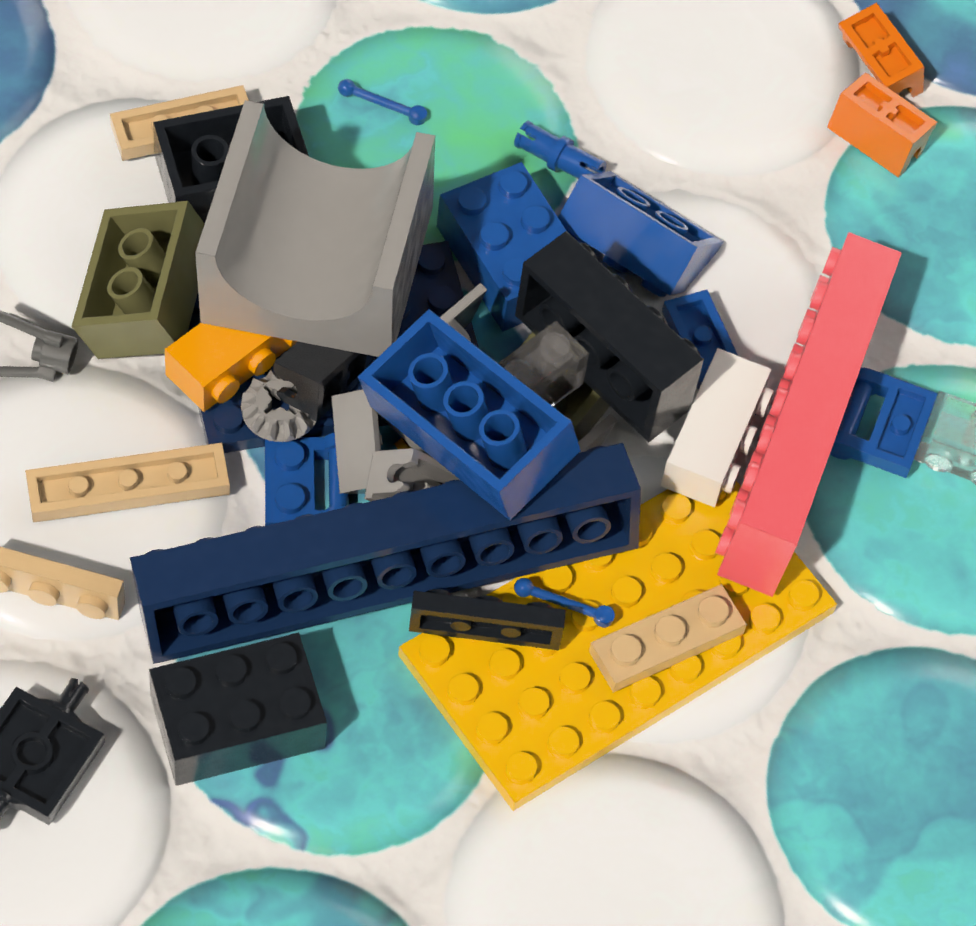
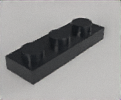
(487, 619)

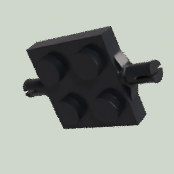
(44, 750)

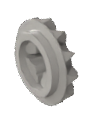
(277, 424)

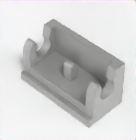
(355, 439)
(403, 471)

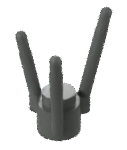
(51, 349)

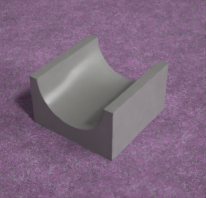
(312, 244)

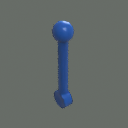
(417, 113)
(602, 615)

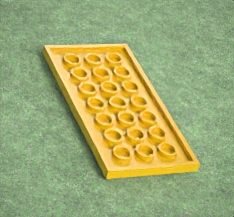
(550, 712)

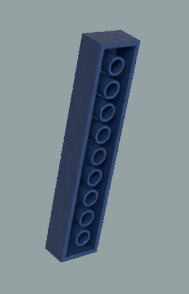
(377, 556)

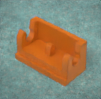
(883, 50)
(881, 124)

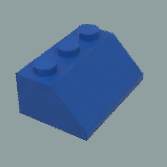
(637, 233)

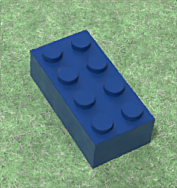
(470, 414)

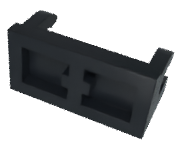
(318, 375)

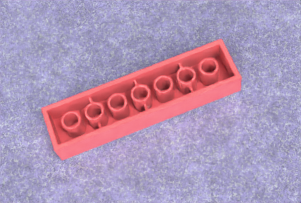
(808, 413)

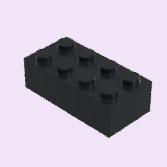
(633, 353)

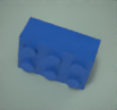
(495, 229)

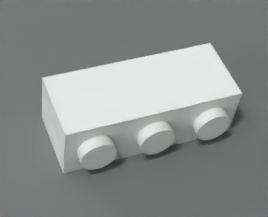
(718, 428)

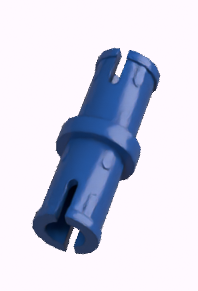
(557, 152)

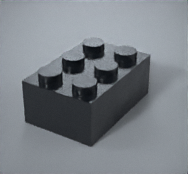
(195, 147)
(237, 708)

